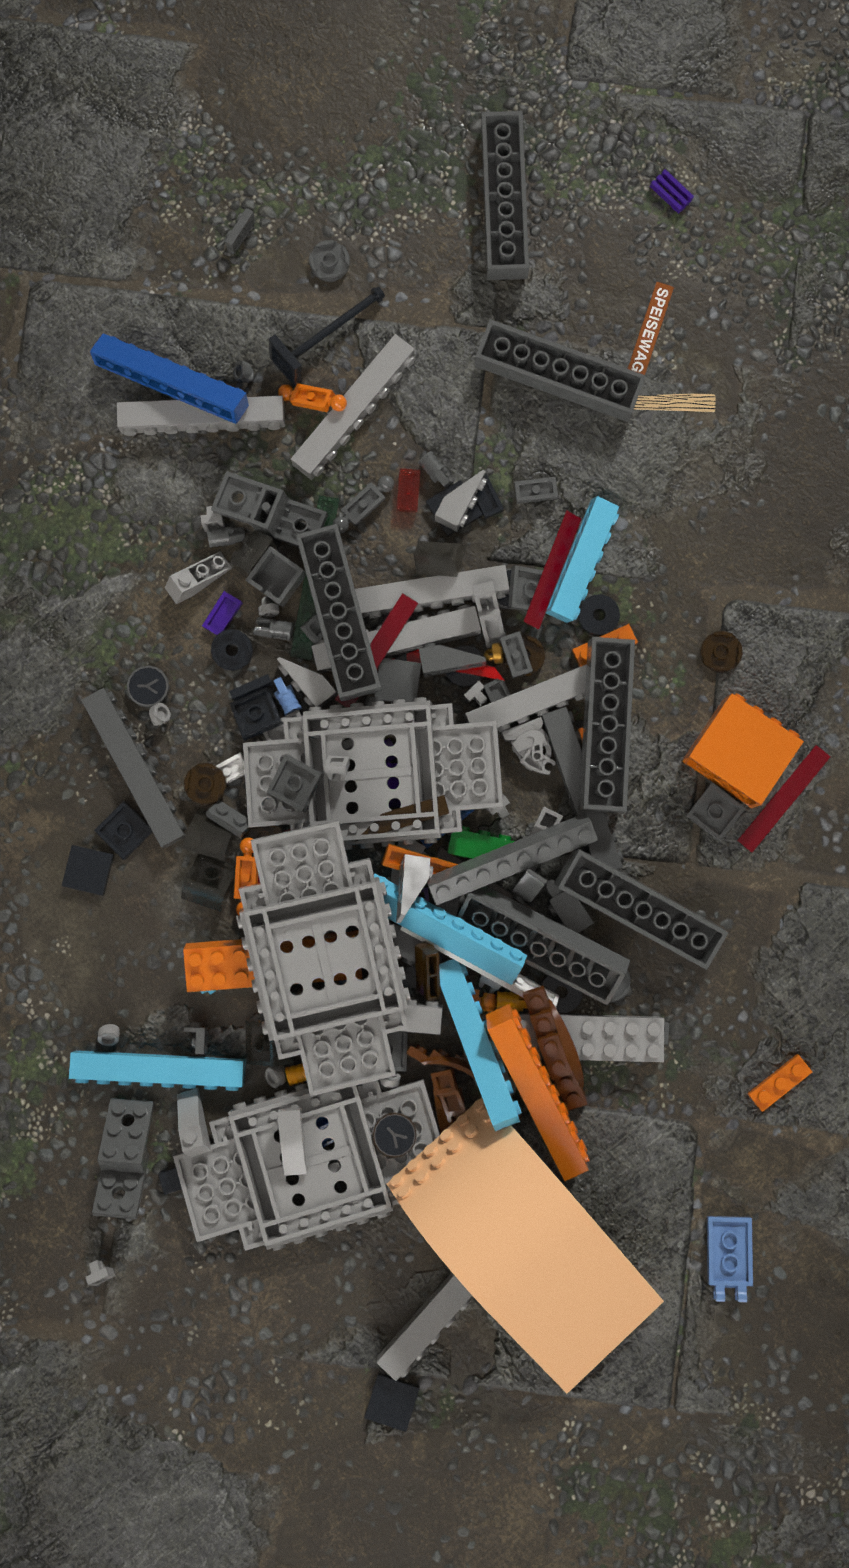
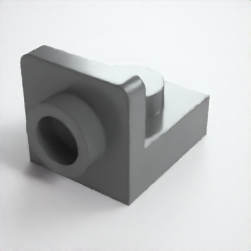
(200, 1040)

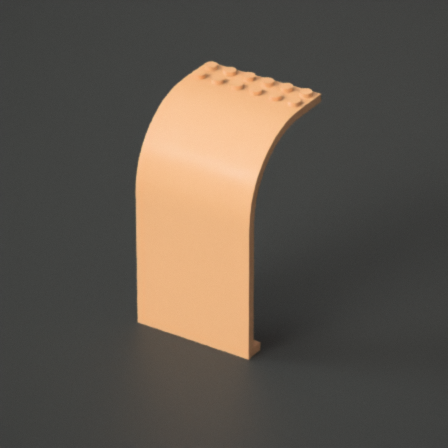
(523, 1246)

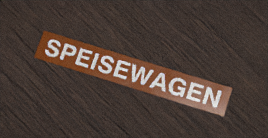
(650, 328)

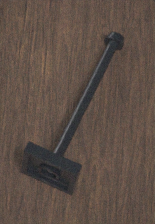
(287, 361)

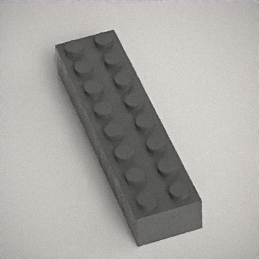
(504, 195)
(559, 370)
(339, 612)
(607, 725)
(641, 908)
(547, 944)

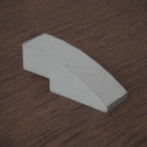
(488, 612)
(292, 1141)

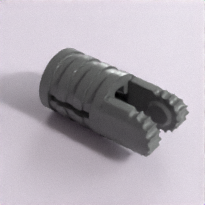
(274, 629)

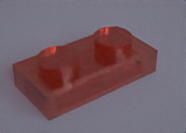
(408, 490)

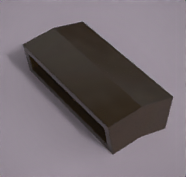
(427, 971)

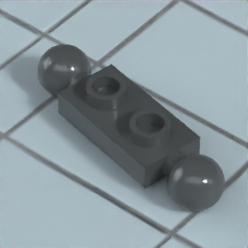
(363, 503)

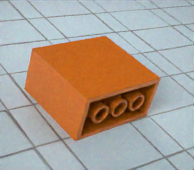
(743, 750)

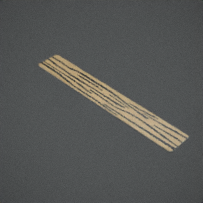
(677, 402)

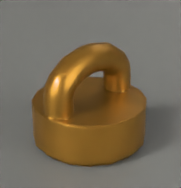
(497, 653)

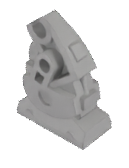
(528, 744)

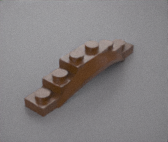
(556, 1048)
(443, 1058)
(447, 1097)

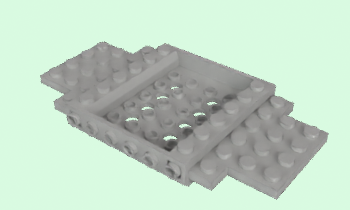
(432, 762)
(306, 892)
(245, 1182)

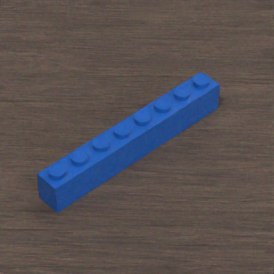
(170, 378)

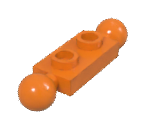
(312, 397)
(246, 870)

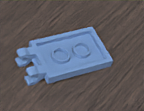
(729, 1255)

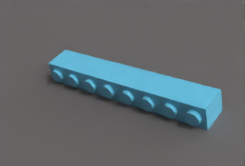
(457, 936)
(478, 1048)
(157, 1069)

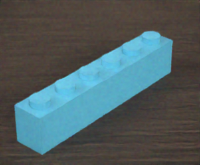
(582, 560)

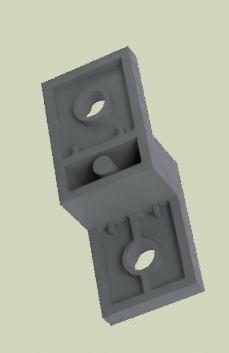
(266, 509)
(123, 1158)

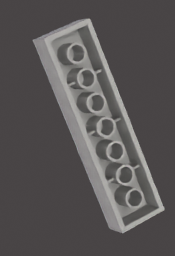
(610, 1037)

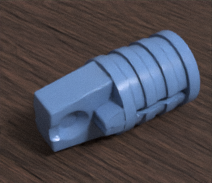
(286, 697)

